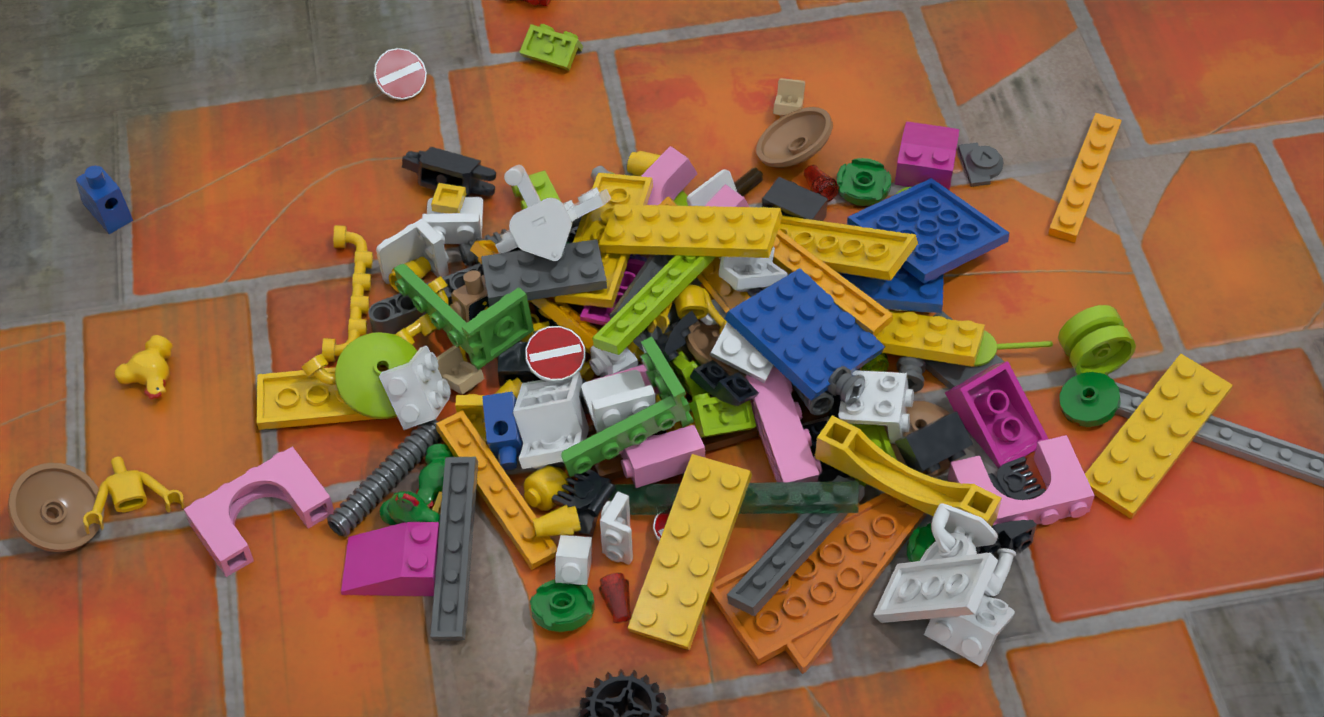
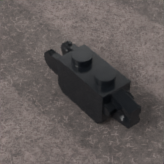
(450, 168)

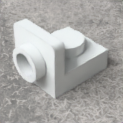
(607, 363)

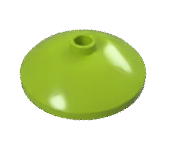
(358, 372)

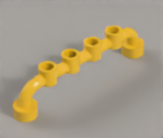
(361, 282)
(423, 324)

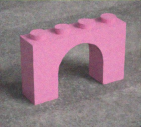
(672, 174)
(661, 454)
(280, 477)
(1065, 482)

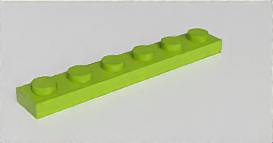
(649, 302)

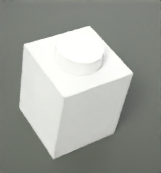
(573, 560)

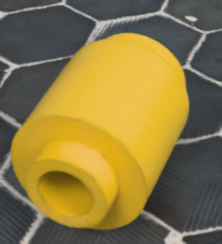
(640, 162)

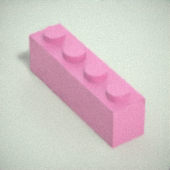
(782, 431)

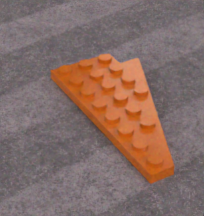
(825, 587)

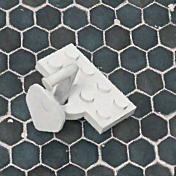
(545, 223)
(950, 573)

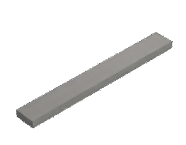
(1244, 443)

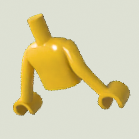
(693, 299)
(127, 493)

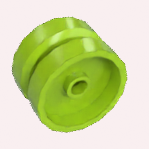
(1096, 340)

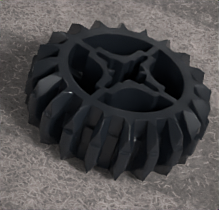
(600, 700)

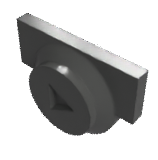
(980, 163)

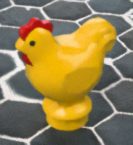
(148, 367)

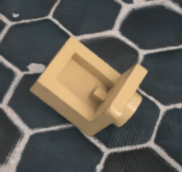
(789, 96)
(458, 373)

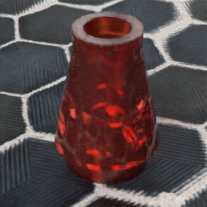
(821, 182)
(616, 595)

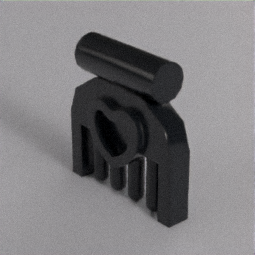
(1012, 482)
(588, 493)

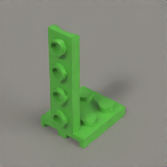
(483, 336)
(639, 426)

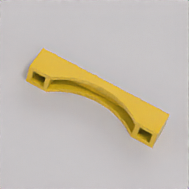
(856, 455)

